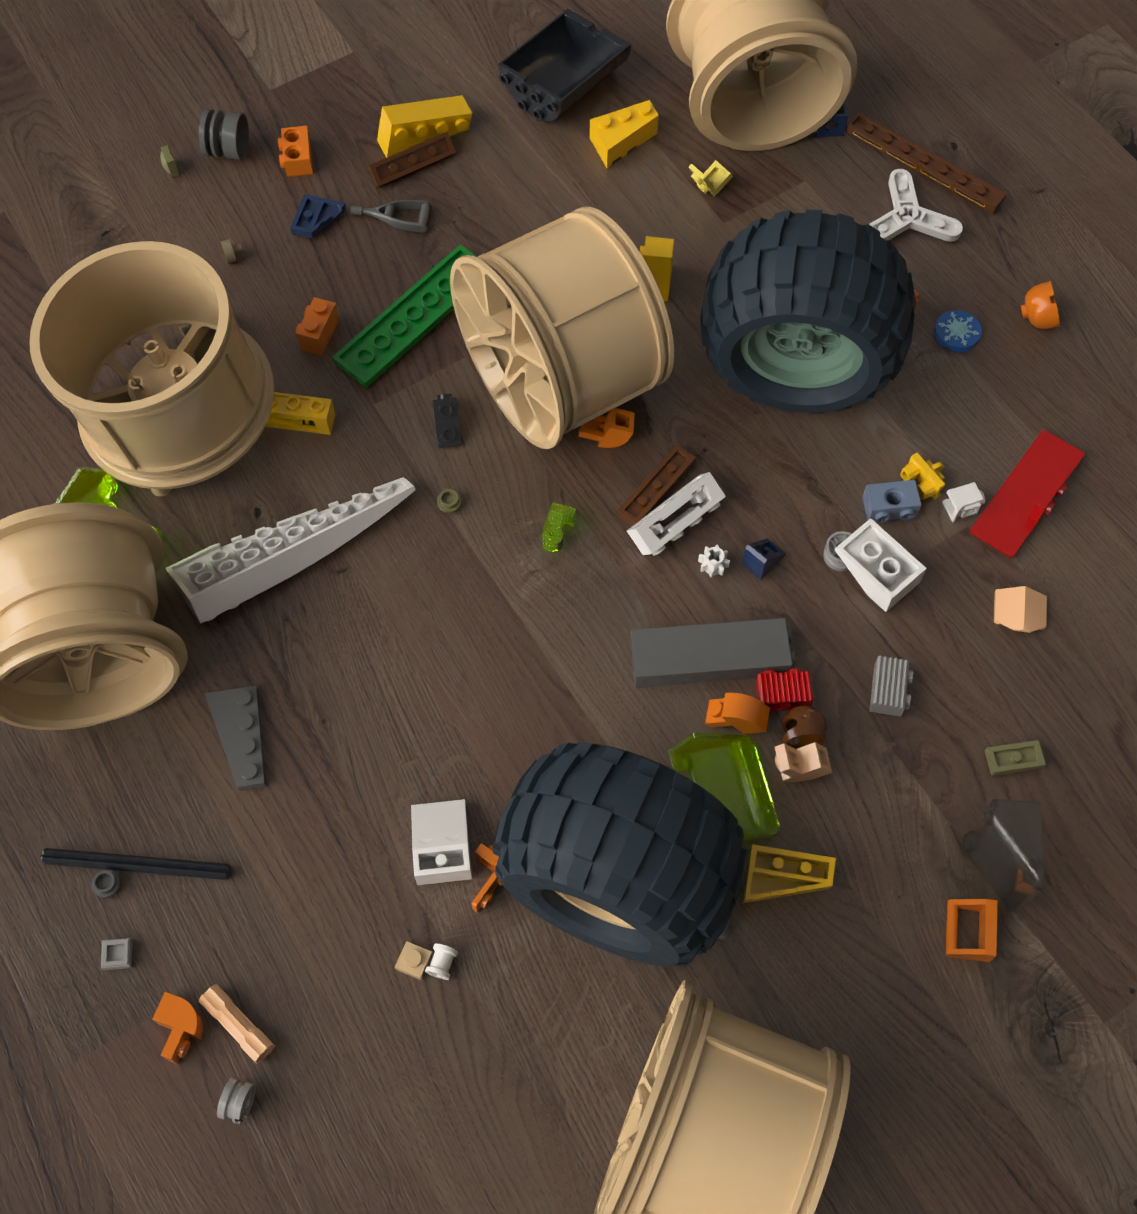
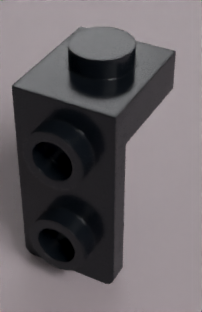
(447, 421)

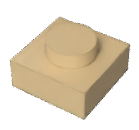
(413, 960)

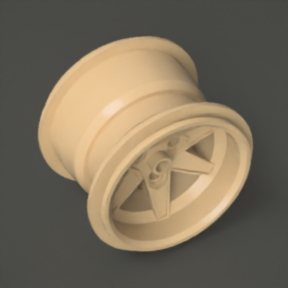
(761, 68)
(81, 617)

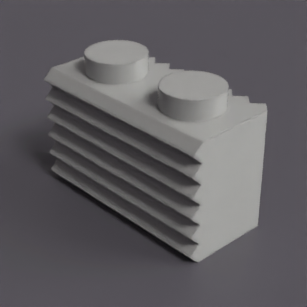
(890, 686)

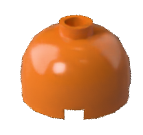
(1041, 307)

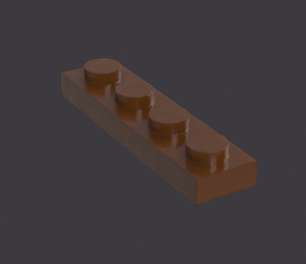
(411, 159)
(656, 485)

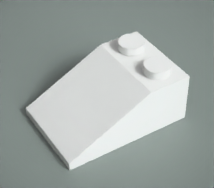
(880, 564)

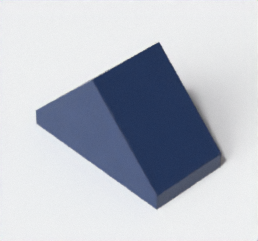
(761, 557)

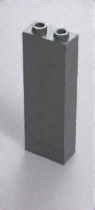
(710, 652)

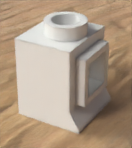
(963, 501)

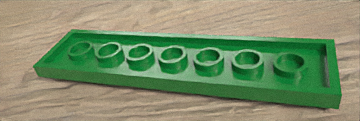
(400, 324)

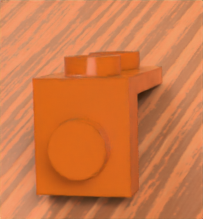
(485, 896)

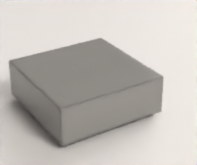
(116, 954)

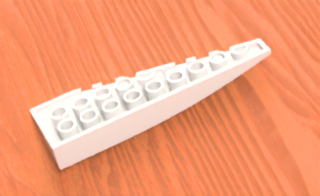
(233, 573)

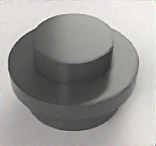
(105, 883)

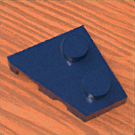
(315, 215)

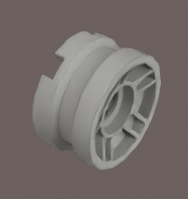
(830, 556)
(236, 1100)

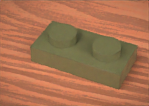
(1015, 757)

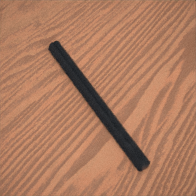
(136, 863)

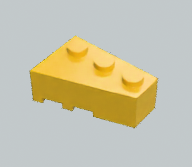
(622, 130)

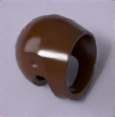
(806, 725)

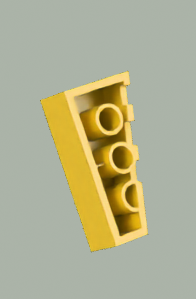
(418, 121)

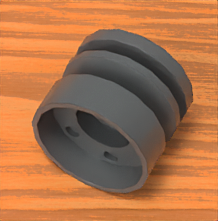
(224, 134)

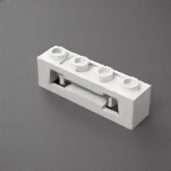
(707, 494)

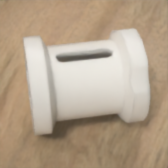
(441, 961)

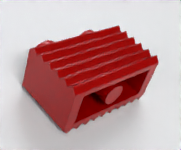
(785, 689)

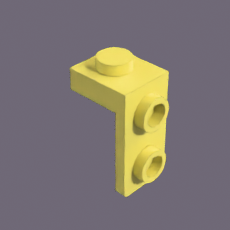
(713, 179)

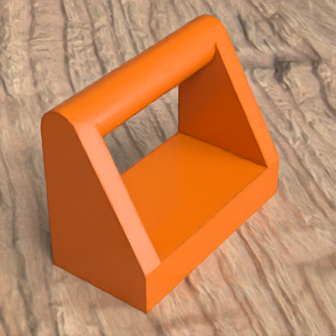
(987, 929)

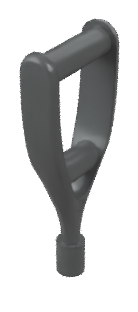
(388, 210)

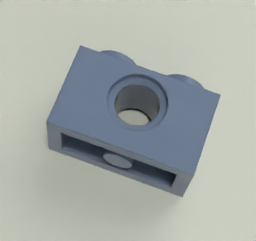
(902, 493)

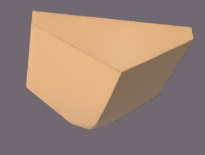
(1020, 609)

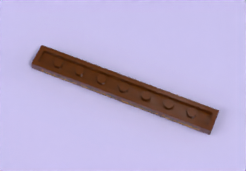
(925, 162)

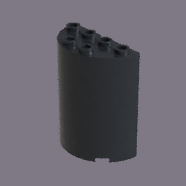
(561, 65)

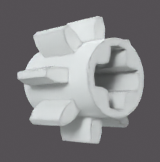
(714, 561)

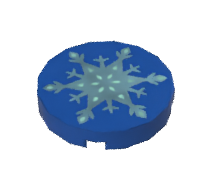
(957, 330)

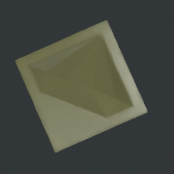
(168, 161)

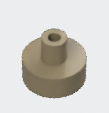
(230, 250)

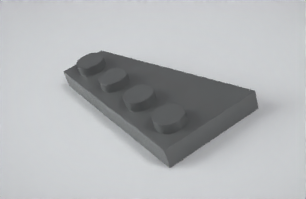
(239, 728)

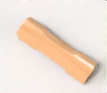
(249, 1037)

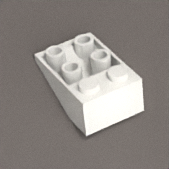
(440, 842)

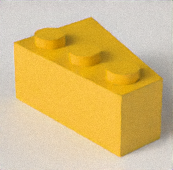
(659, 258)
(785, 873)

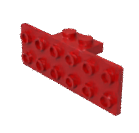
(1027, 493)

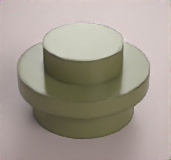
(449, 501)

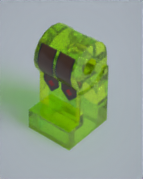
(555, 525)

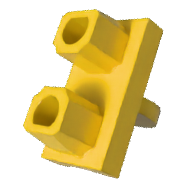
(927, 474)

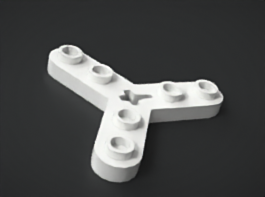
(922, 219)

